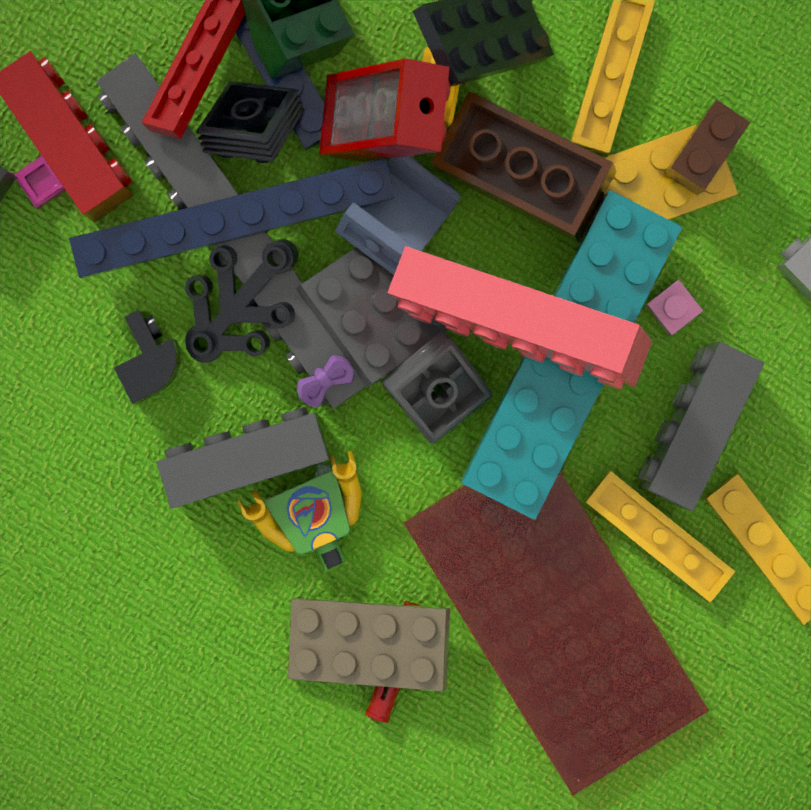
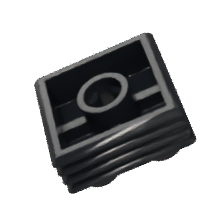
(250, 121)

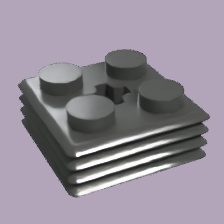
(460, 385)

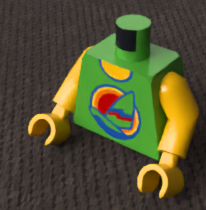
(311, 513)

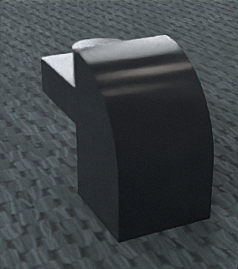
(156, 365)

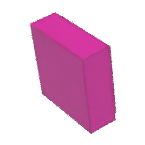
(39, 182)

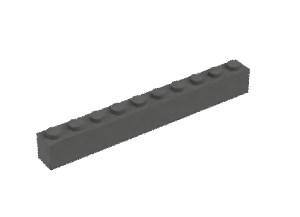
(198, 181)

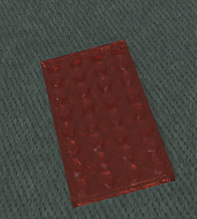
(558, 628)

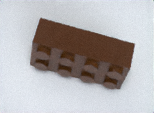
(524, 166)

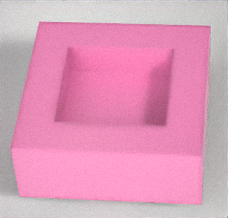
(674, 307)

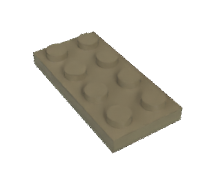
(369, 644)

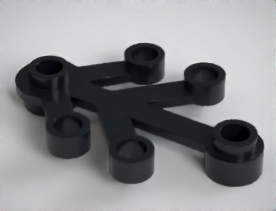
(235, 306)

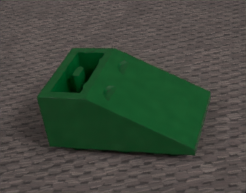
(296, 32)

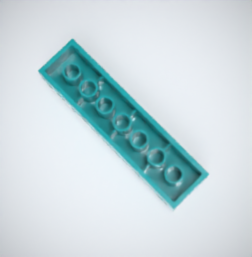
(546, 404)

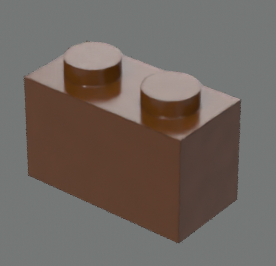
(707, 147)

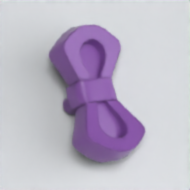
(336, 371)

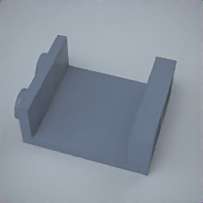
(408, 220)

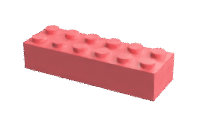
(521, 317)

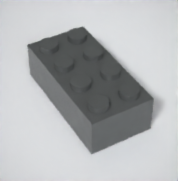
(700, 424)
(244, 459)

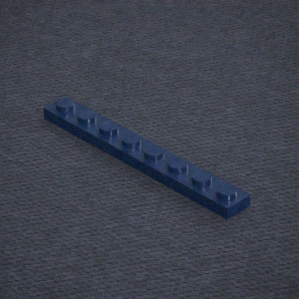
(231, 218)

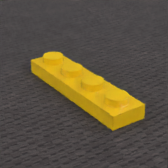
(612, 74)
(659, 536)
(764, 544)

